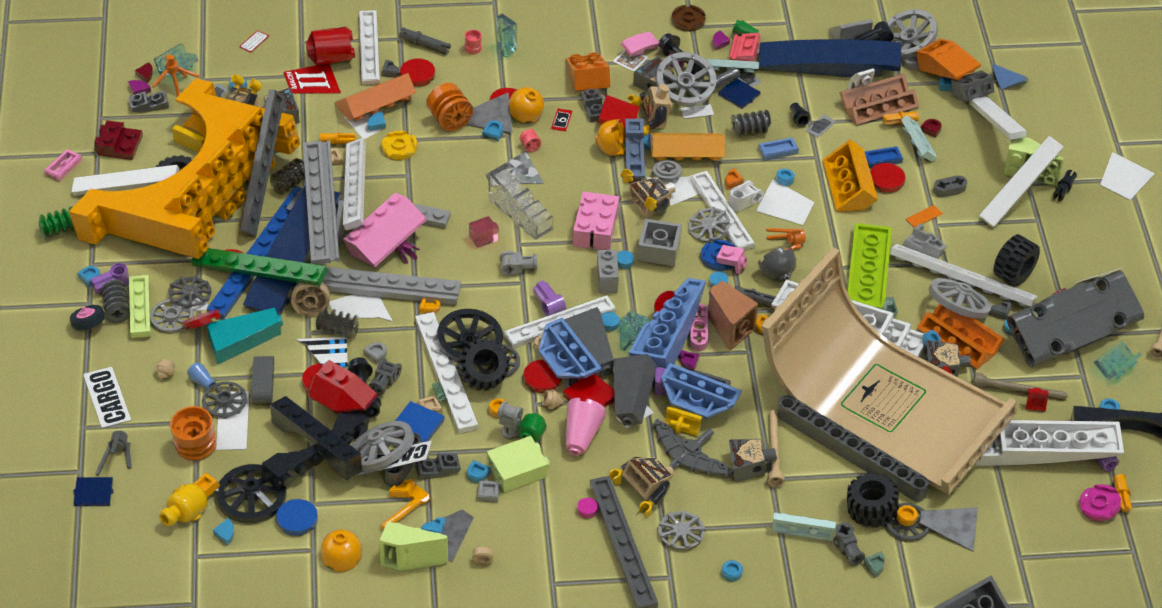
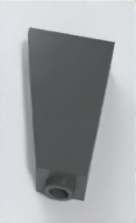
(592, 333)
(632, 387)

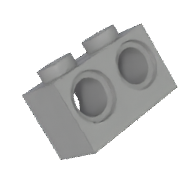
(607, 271)

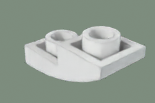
(861, 78)

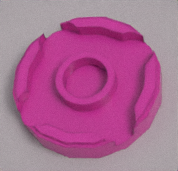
(1100, 502)

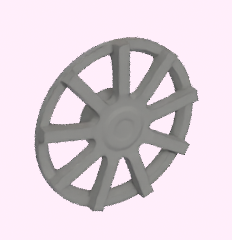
(709, 223)
(170, 315)
(681, 529)

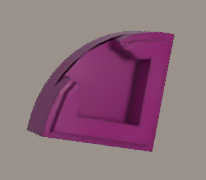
(720, 40)
(139, 86)
(689, 360)

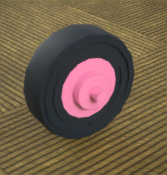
(87, 317)

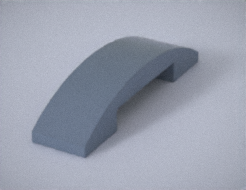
(635, 147)

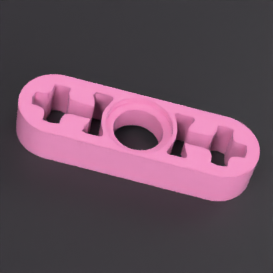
(703, 333)

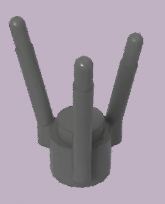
(117, 443)

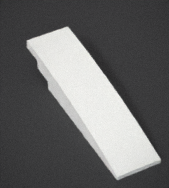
(882, 320)
(1053, 442)

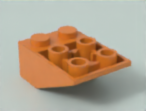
(946, 60)
(588, 71)

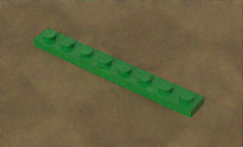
(261, 266)

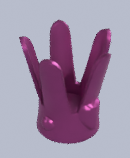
(406, 247)

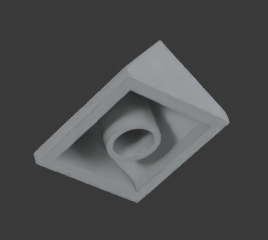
(851, 30)

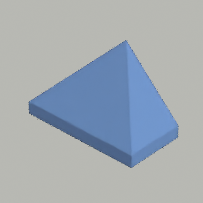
(1008, 78)

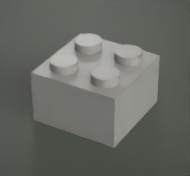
(659, 242)

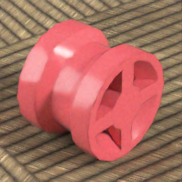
(530, 140)

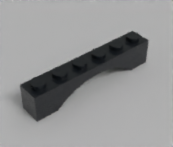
(1129, 420)
(340, 455)
(285, 467)

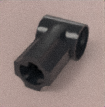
(881, 32)

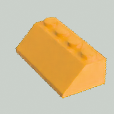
(687, 145)
(850, 178)

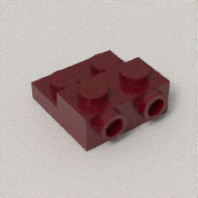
(117, 140)

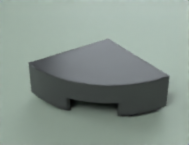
(390, 69)
(1001, 310)

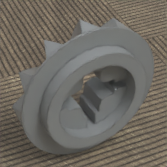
(673, 168)

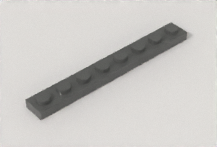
(262, 163)
(623, 543)

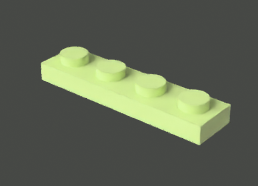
(139, 306)

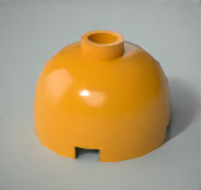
(526, 105)
(611, 138)
(341, 550)

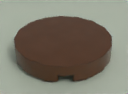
(688, 18)

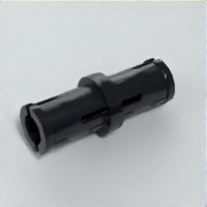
(1064, 185)

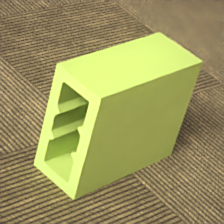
(518, 463)

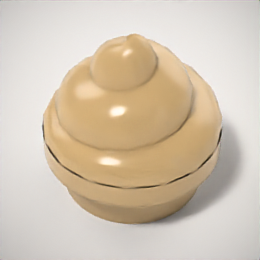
(165, 368)
(551, 399)

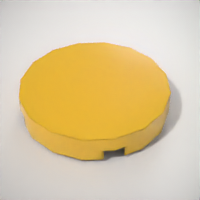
(399, 145)

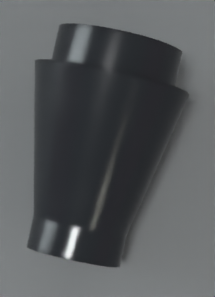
(799, 114)

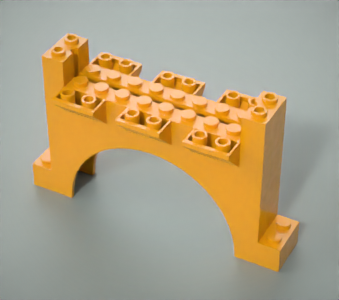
(180, 208)

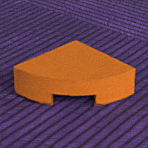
(733, 179)

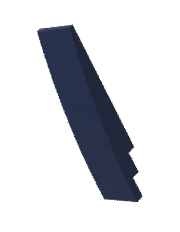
(830, 56)
(292, 245)

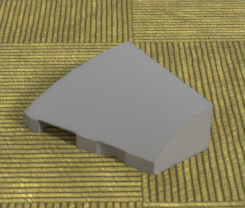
(925, 242)

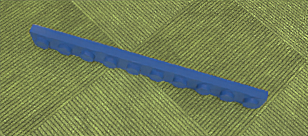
(238, 282)

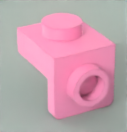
(732, 256)

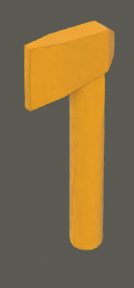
(418, 497)

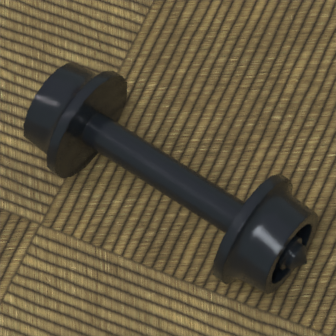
(669, 44)
(364, 370)

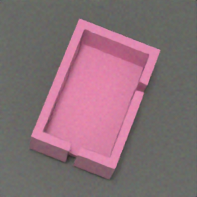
(598, 216)

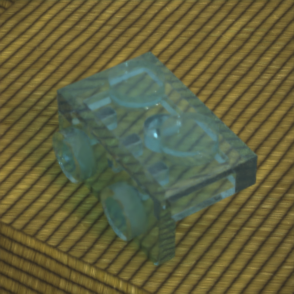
(506, 34)
(184, 59)
(630, 326)
(1116, 360)

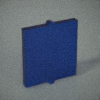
(739, 93)
(93, 491)

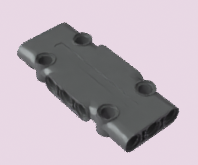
(1075, 318)

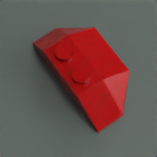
(340, 389)

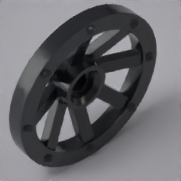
(467, 335)
(249, 490)

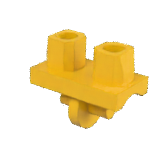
(683, 421)

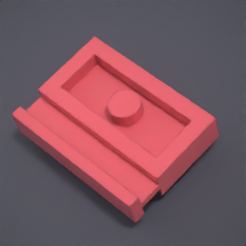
(745, 47)

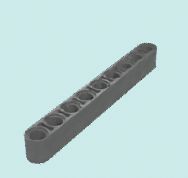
(851, 447)

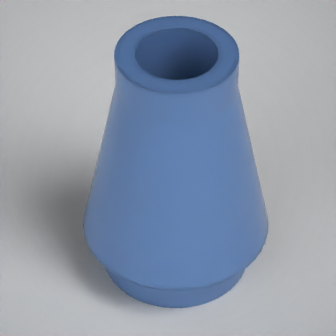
(200, 375)

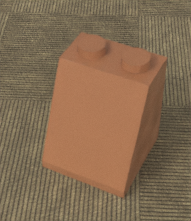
(731, 313)

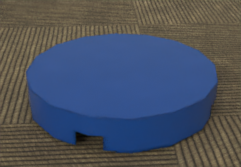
(710, 252)
(297, 517)

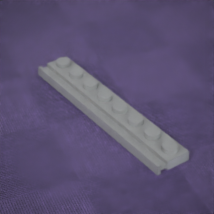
(321, 202)
(392, 285)

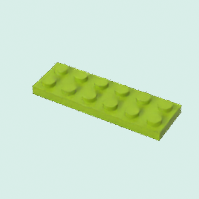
(869, 264)

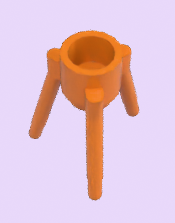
(794, 236)

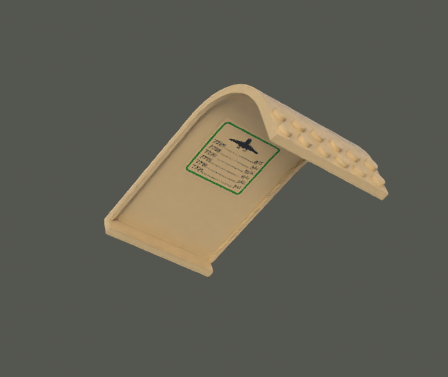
(875, 388)

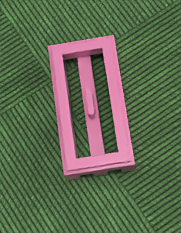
(65, 166)

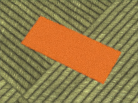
(924, 216)

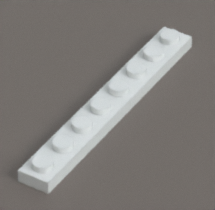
(354, 184)
(957, 273)
(446, 375)

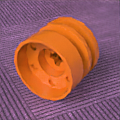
(449, 106)
(193, 433)

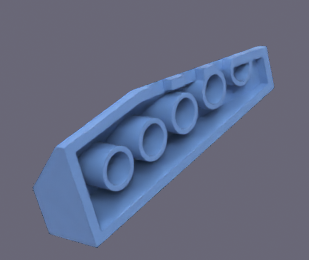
(670, 327)

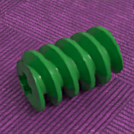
(55, 223)

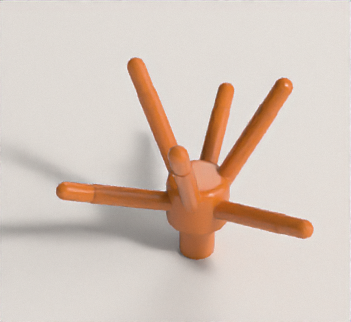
(172, 68)

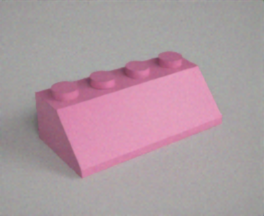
(384, 230)

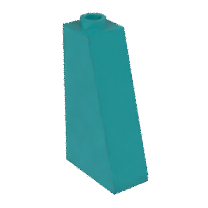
(242, 333)

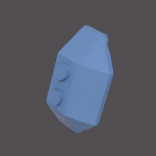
(566, 352)
(697, 392)

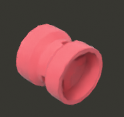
(473, 41)

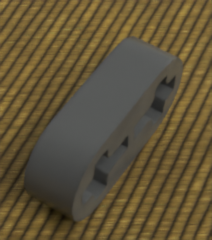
(950, 186)

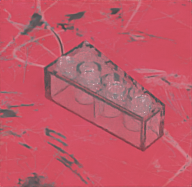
(518, 202)

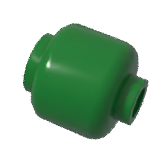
(532, 425)

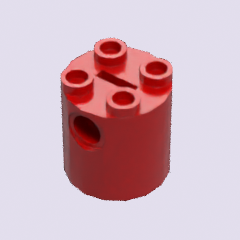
(330, 45)

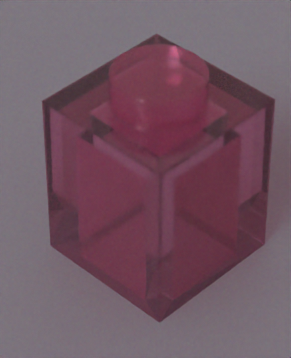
(483, 231)

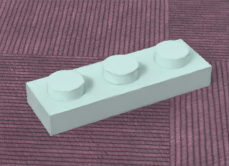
(748, 66)
(918, 139)
(803, 526)

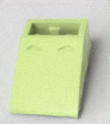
(1020, 151)
(411, 547)

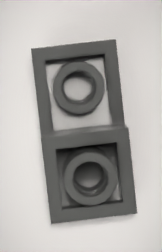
(143, 103)
(592, 103)
(441, 466)

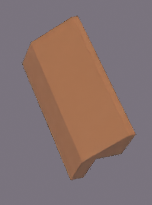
(878, 98)

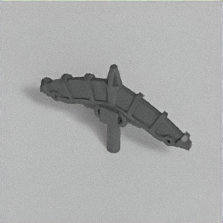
(688, 452)

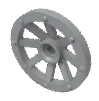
(910, 36)
(688, 78)
(962, 294)
(379, 439)

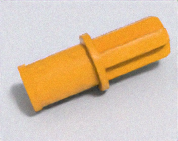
(896, 118)
(338, 138)
(1123, 491)

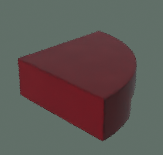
(145, 72)

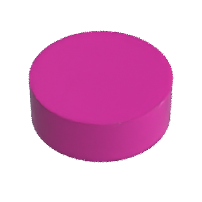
(587, 507)

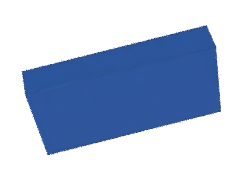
(885, 155)

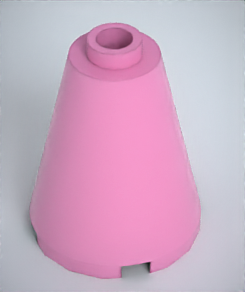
(582, 424)

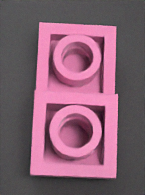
(639, 43)

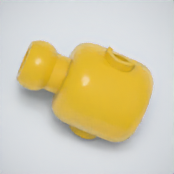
(184, 505)

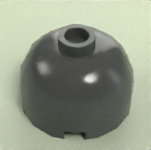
(778, 264)

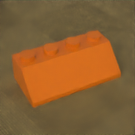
(376, 97)

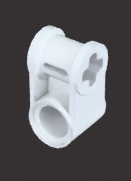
(744, 196)

